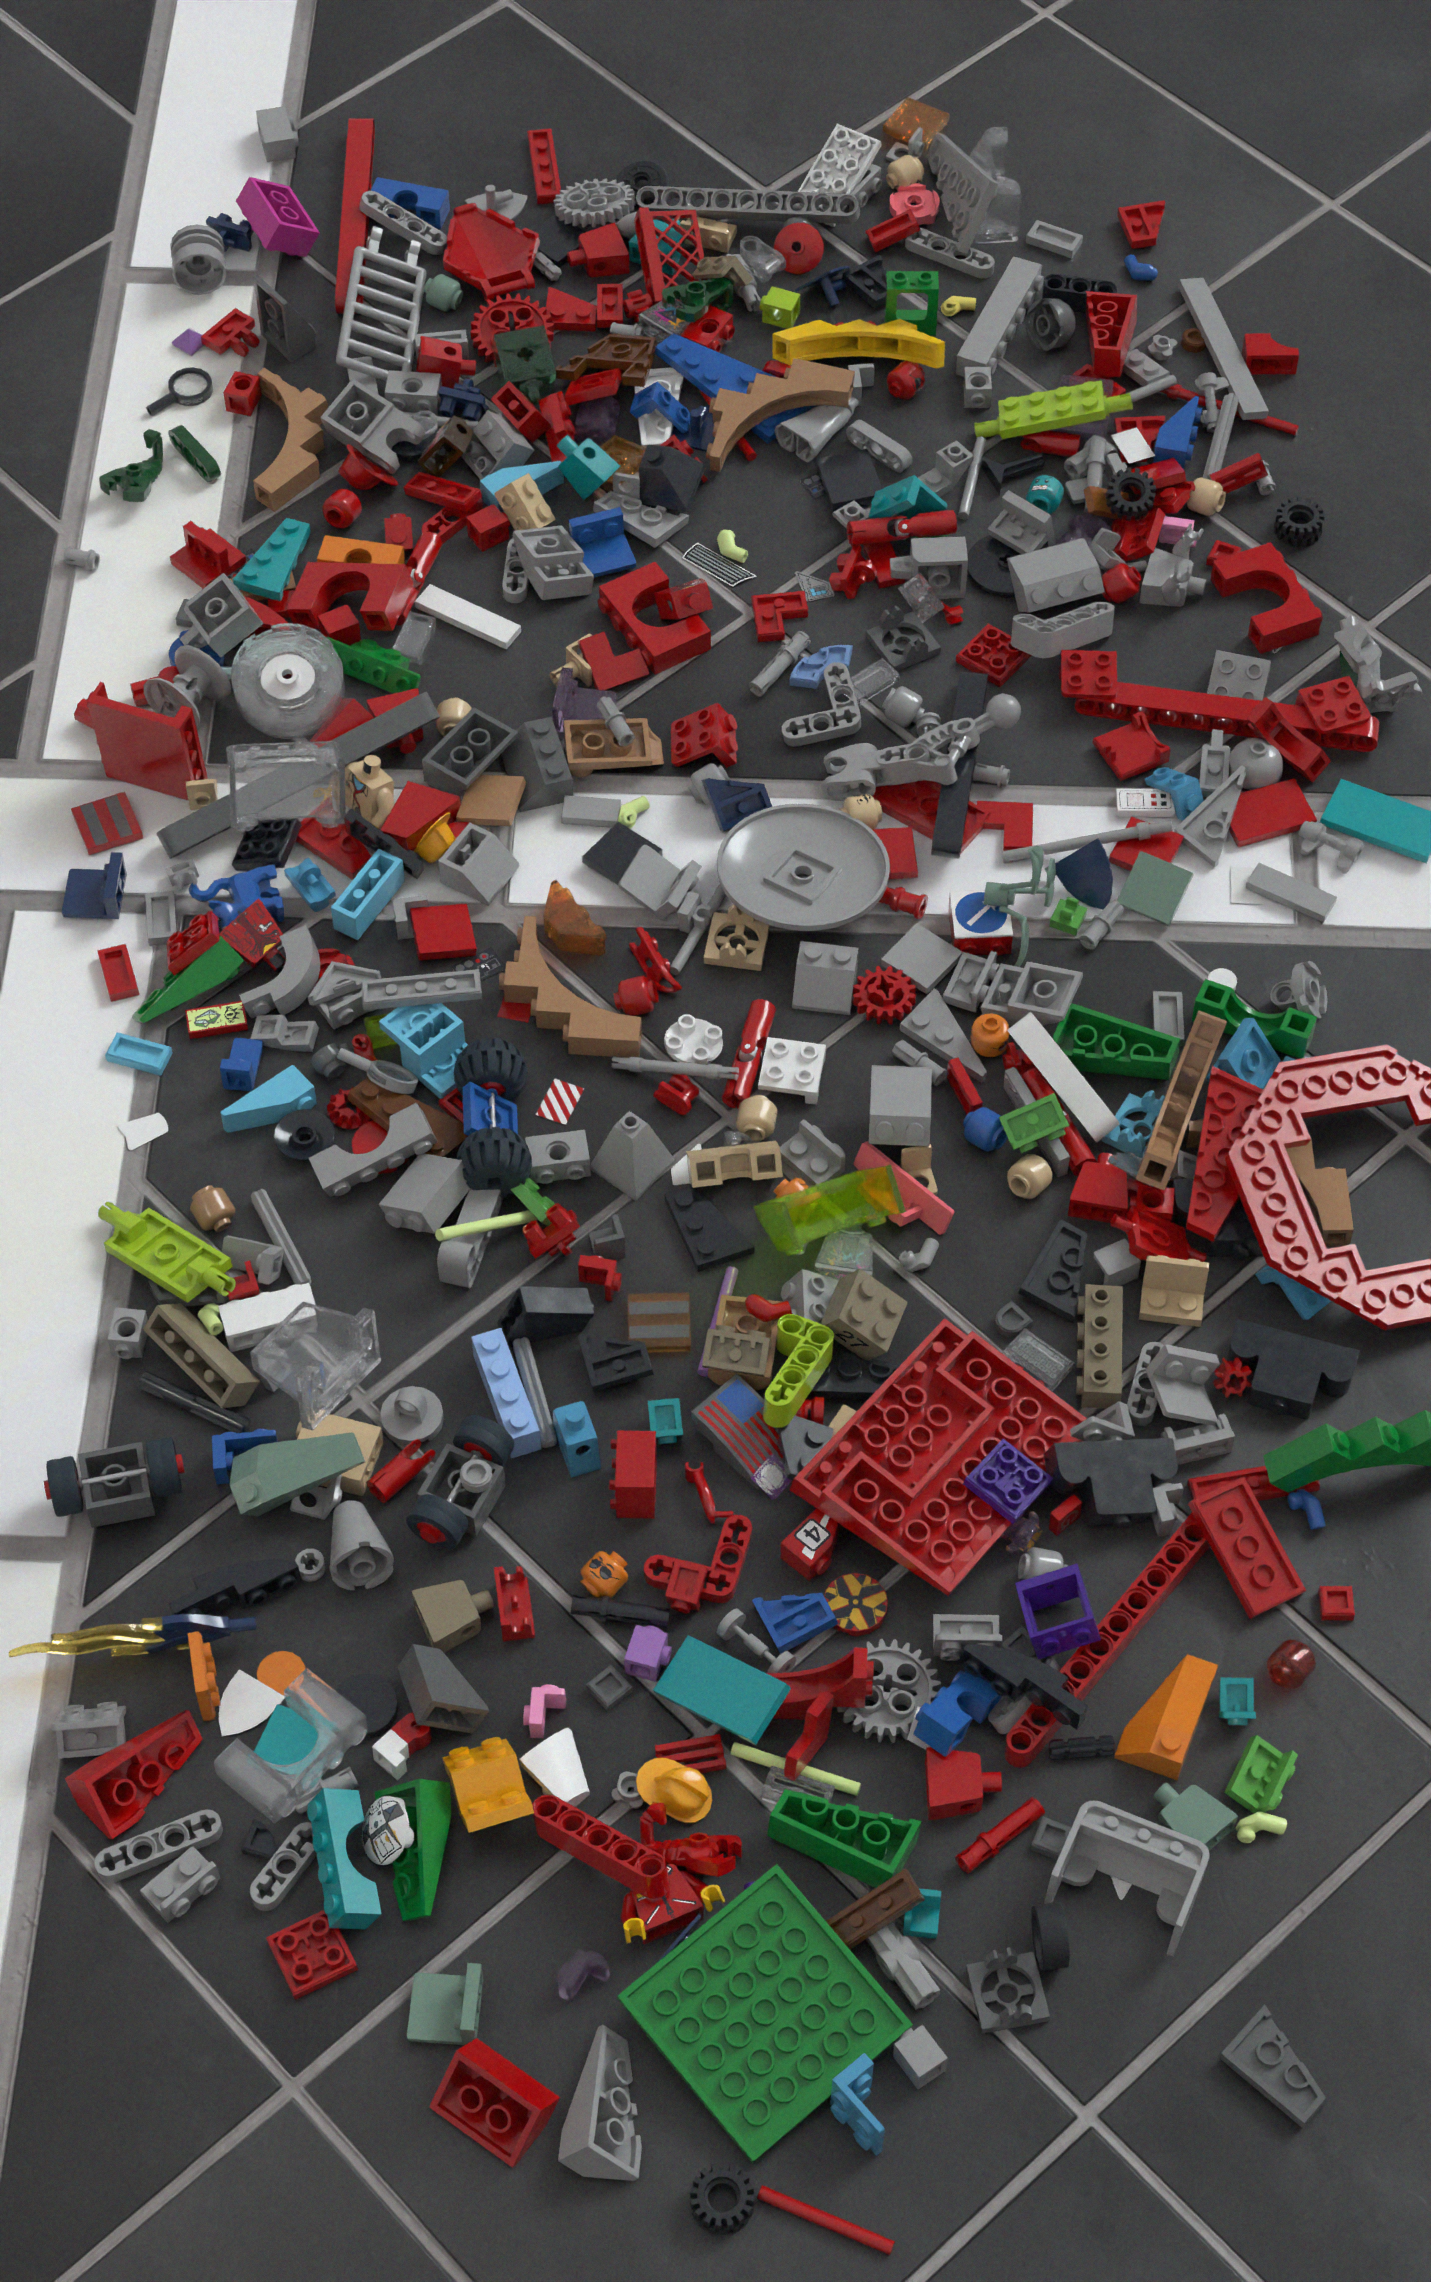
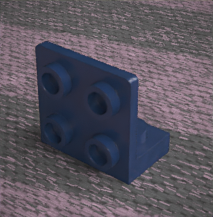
(95, 891)

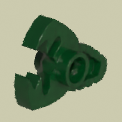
(697, 297)
(137, 477)

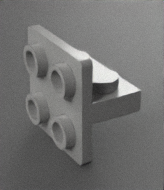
(89, 1731)

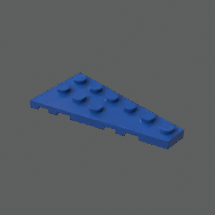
(714, 370)

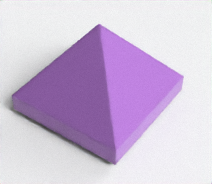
(188, 341)

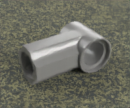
(1076, 466)

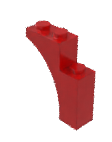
(846, 1679)

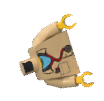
(369, 790)

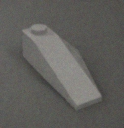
(599, 2126)

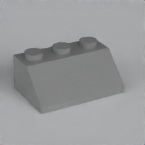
(1054, 575)

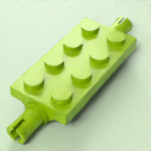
(1052, 410)
(166, 1253)

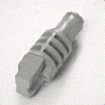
(748, 292)

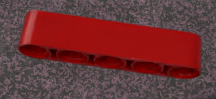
(601, 1846)

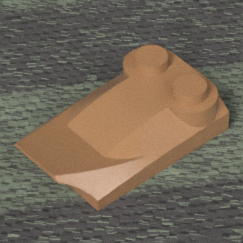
(593, 746)
(733, 1313)

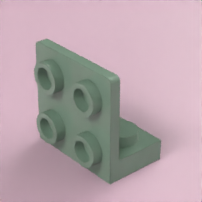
(446, 2007)

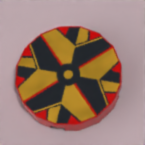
(857, 1603)

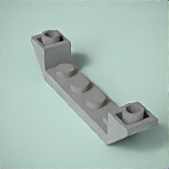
(950, 466)

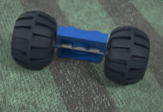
(490, 1079)

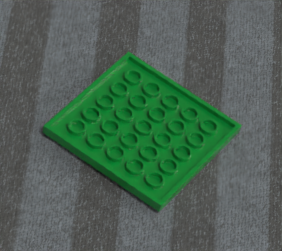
(763, 2012)

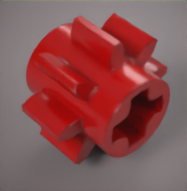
(636, 304)
(1236, 1385)

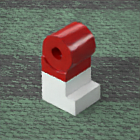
(400, 1744)

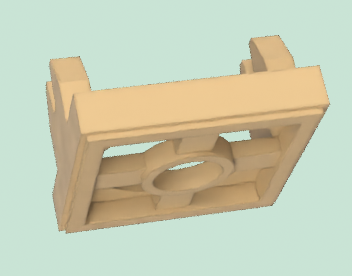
(736, 957)

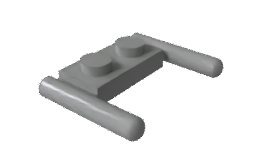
(1146, 373)

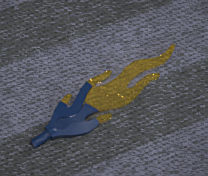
(143, 1638)

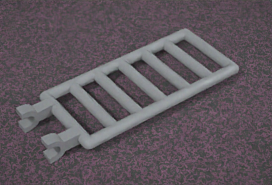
(351, 306)

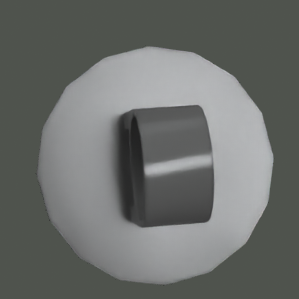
(1305, 991)
(411, 1415)

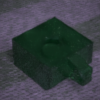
(533, 346)

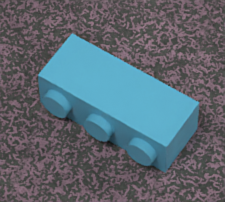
(368, 894)

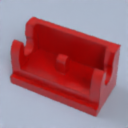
(514, 1604)

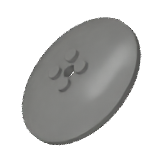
(775, 845)

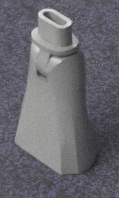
(813, 429)

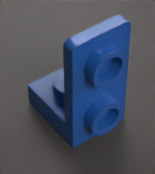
(659, 398)
(242, 1066)
(231, 1444)

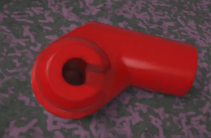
(765, 1310)

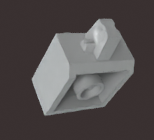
(940, 561)
(219, 617)

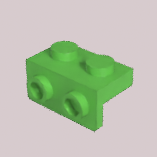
(1034, 1122)
(1261, 1776)

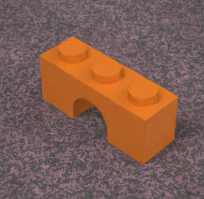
(358, 551)

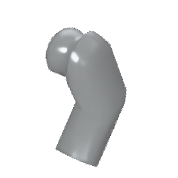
(913, 1262)

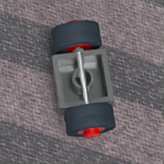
(115, 1481)
(443, 1505)

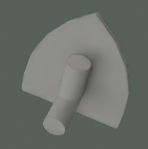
(505, 203)

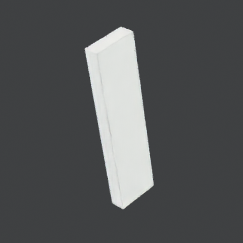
(468, 616)

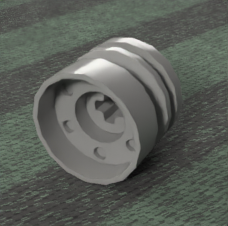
(198, 259)

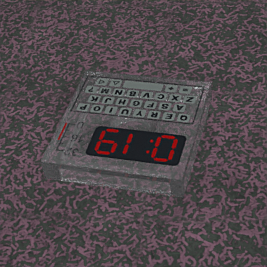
(1039, 1359)

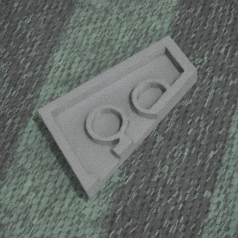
(643, 521)

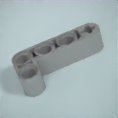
(1062, 632)
(461, 1256)

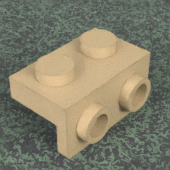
(524, 504)

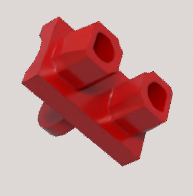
(854, 572)
(555, 1236)

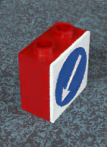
(978, 926)

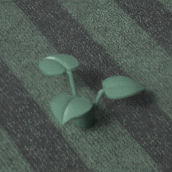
(1004, 894)

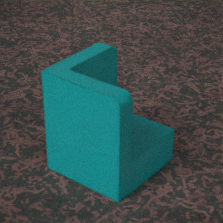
(924, 1918)

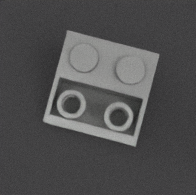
(495, 446)
(477, 864)

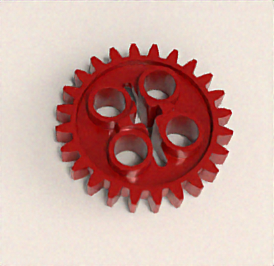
(486, 324)

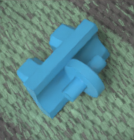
(311, 884)

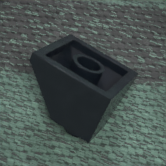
(668, 478)

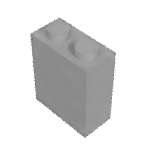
(425, 1193)

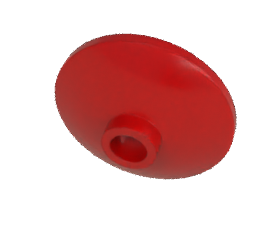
(811, 247)

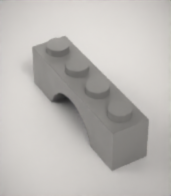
(407, 1135)

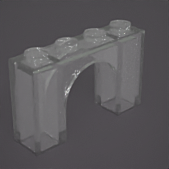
(277, 1788)

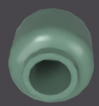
(443, 293)

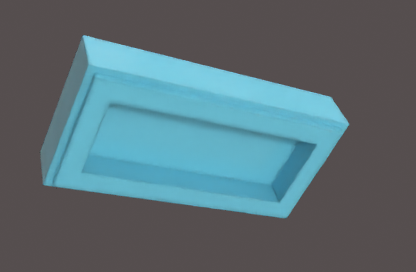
(139, 1054)

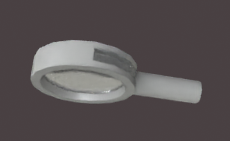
(383, 1073)

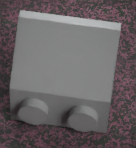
(825, 978)

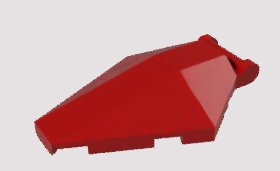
(490, 251)

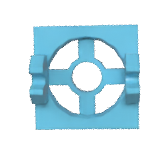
(1127, 1139)

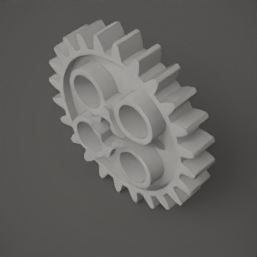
(594, 202)
(891, 1664)

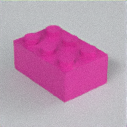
(277, 217)

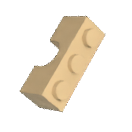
(751, 1160)

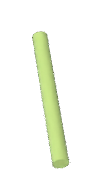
(484, 1225)
(767, 1759)

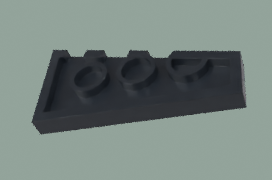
(852, 1377)

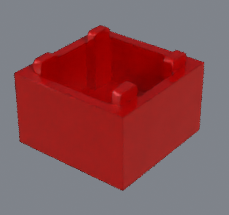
(634, 1474)

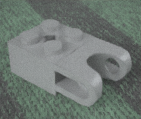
(370, 425)

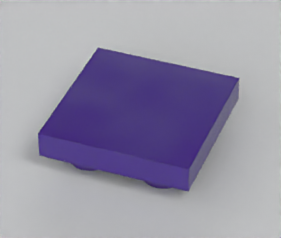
(1008, 1481)

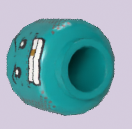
(1045, 493)

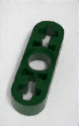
(194, 453)

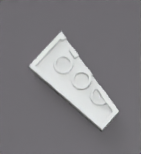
(654, 427)

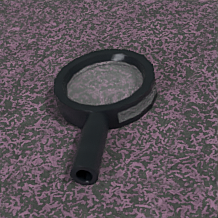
(187, 388)

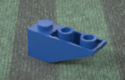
(1177, 433)

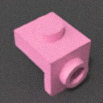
(1174, 529)
(541, 1698)

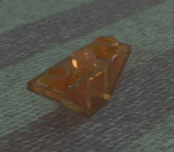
(570, 924)

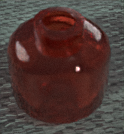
(1291, 1664)

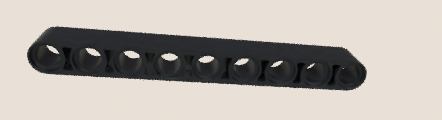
(955, 797)

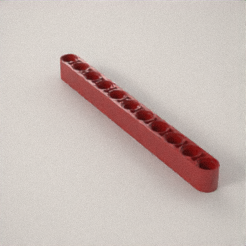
(353, 221)
(1218, 712)
(1112, 1642)

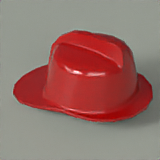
(362, 472)

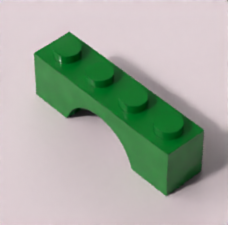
(1286, 1031)

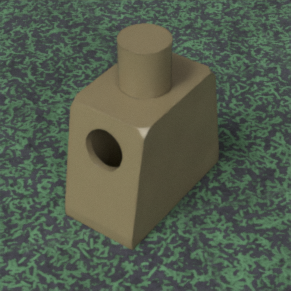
(450, 1613)

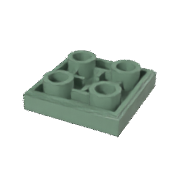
(1155, 888)

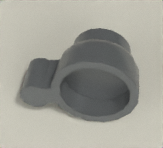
(326, 1060)

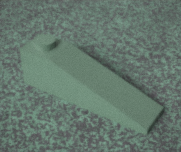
(287, 1469)

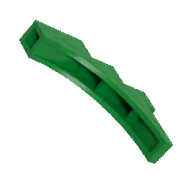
(1333, 1452)

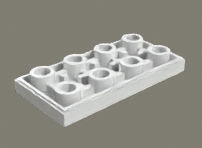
(840, 165)

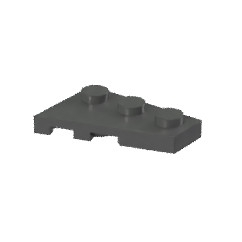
(1269, 2064)

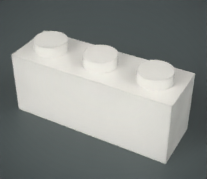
(252, 1319)

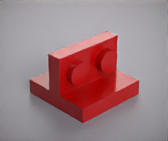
(206, 555)

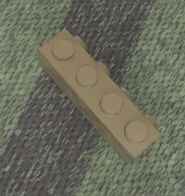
(1101, 1346)
(201, 1355)

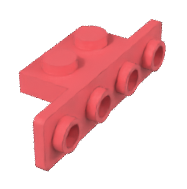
(916, 1198)

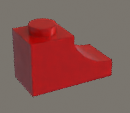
(1267, 356)

